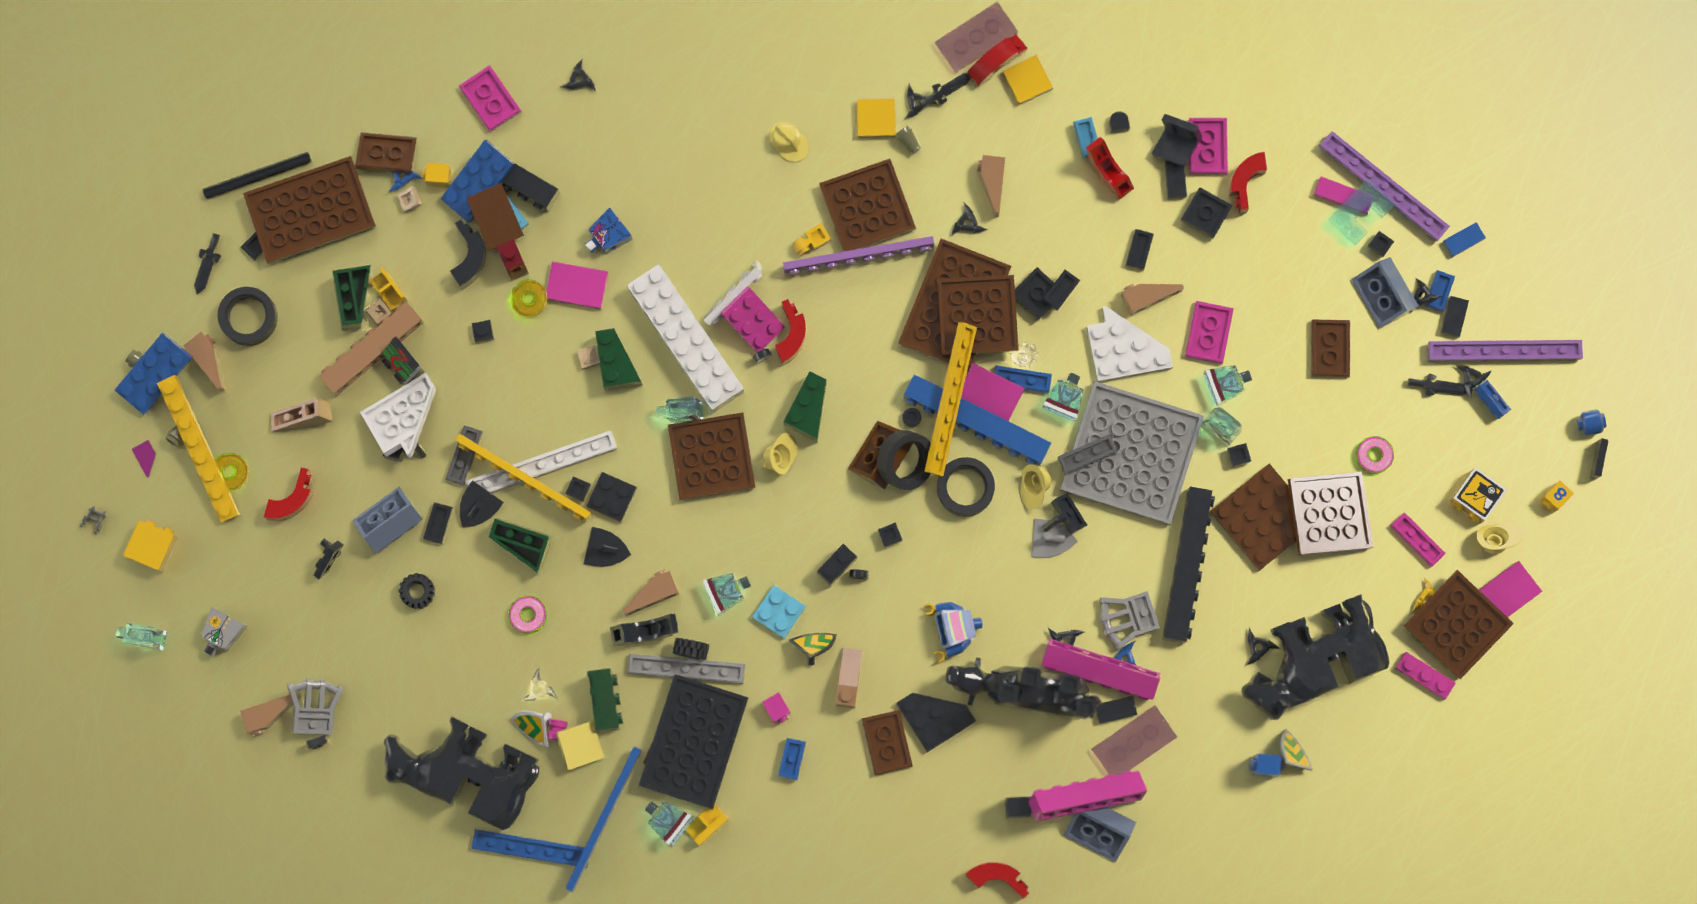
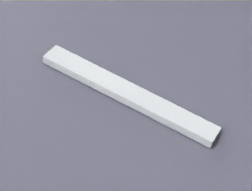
(550, 461)

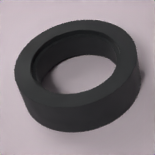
(263, 332)
(886, 458)
(982, 470)

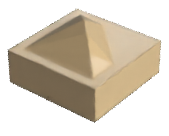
(409, 199)
(378, 311)
(588, 357)

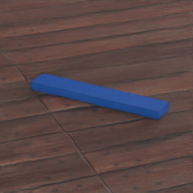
(527, 847)

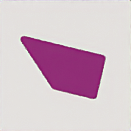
(145, 455)

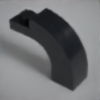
(474, 262)
(644, 631)

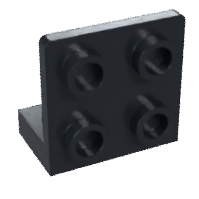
(1177, 141)

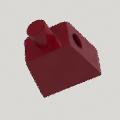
(512, 259)

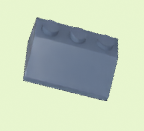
(1385, 292)
(387, 520)
(1101, 831)

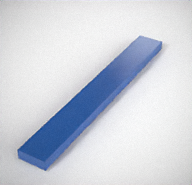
(603, 819)

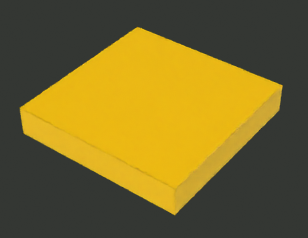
(1027, 79)
(876, 118)

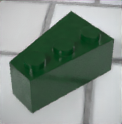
(351, 293)
(614, 362)
(807, 407)
(523, 542)
(605, 699)

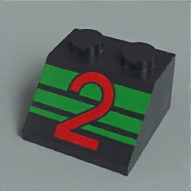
(401, 361)

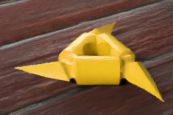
(1421, 599)

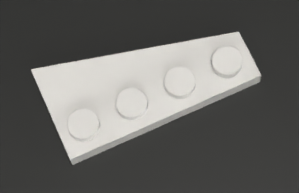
(746, 279)

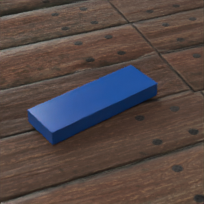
(1027, 379)

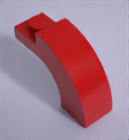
(996, 58)
(1249, 168)
(1108, 169)
(795, 340)
(295, 503)
(998, 871)

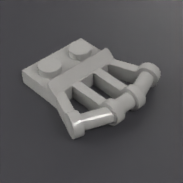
(1140, 613)
(313, 720)

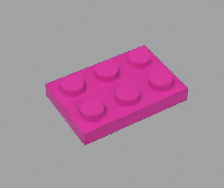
(752, 319)

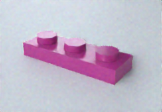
(1425, 675)

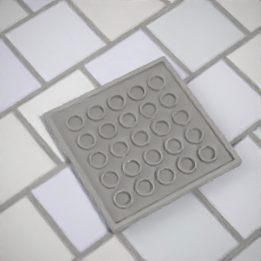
(1151, 458)

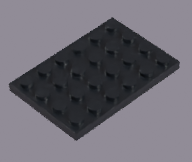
(693, 741)

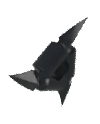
(579, 72)
(911, 98)
(967, 215)
(1429, 297)
(1469, 384)
(1070, 634)
(1266, 645)

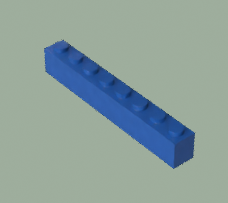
(981, 422)

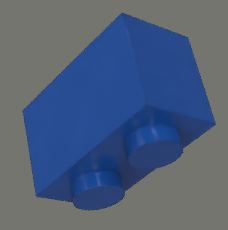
(1265, 765)

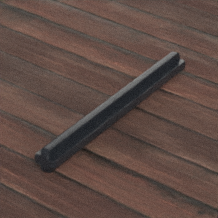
(257, 175)

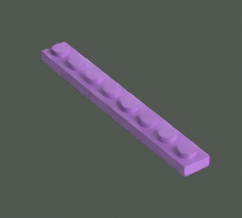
(1403, 200)
(850, 257)
(1505, 350)

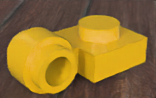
(816, 237)

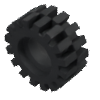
(408, 583)
(690, 648)

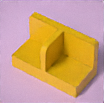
(388, 290)
(706, 824)

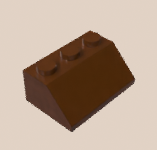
(866, 459)

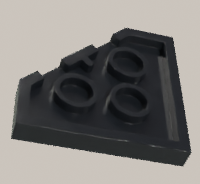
(934, 718)

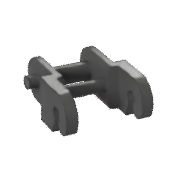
(89, 517)

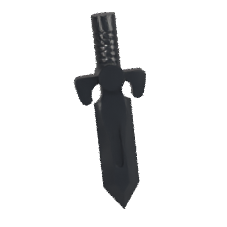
(946, 89)
(207, 263)
(1438, 386)

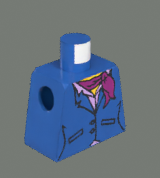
(608, 233)

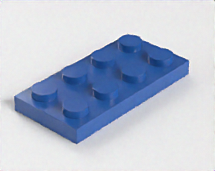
(482, 171)
(157, 364)

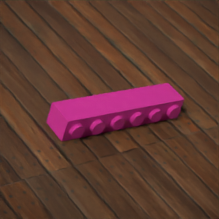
(1101, 669)
(1087, 795)

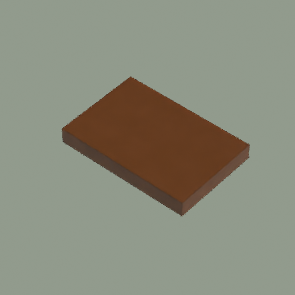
(386, 153)
(495, 216)
(1330, 348)
(887, 742)

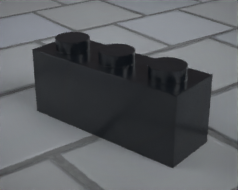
(530, 188)

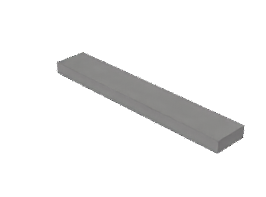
(687, 668)

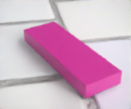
(1335, 192)
(1417, 539)

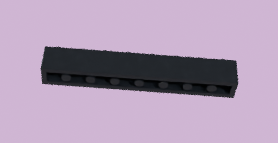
(1187, 565)

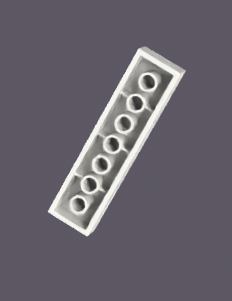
(685, 338)

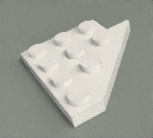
(1124, 349)
(401, 416)

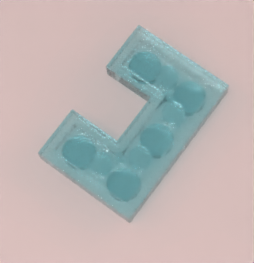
(1366, 195)

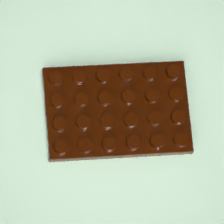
(309, 210)
(949, 261)

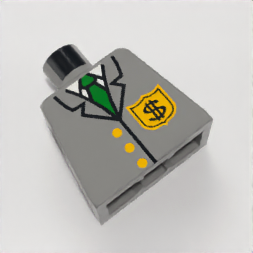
(221, 631)

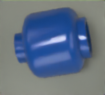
(1592, 422)

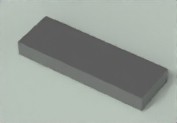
(1087, 454)
(463, 460)

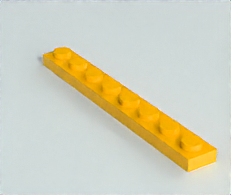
(950, 399)
(198, 448)
(515, 474)

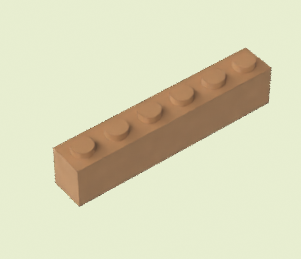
(368, 351)

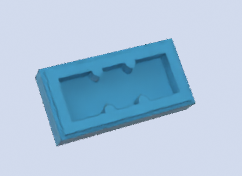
(1085, 134)

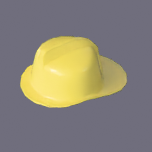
(789, 141)
(781, 454)
(1034, 485)
(1499, 536)

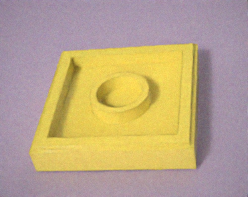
(579, 745)

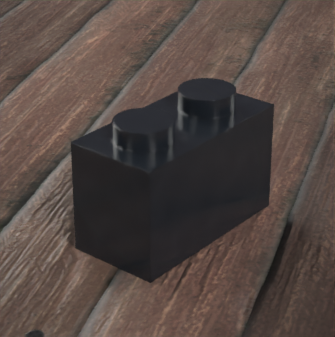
(837, 565)
(1017, 807)

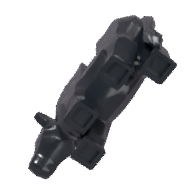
(1306, 660)
(1026, 689)
(446, 768)

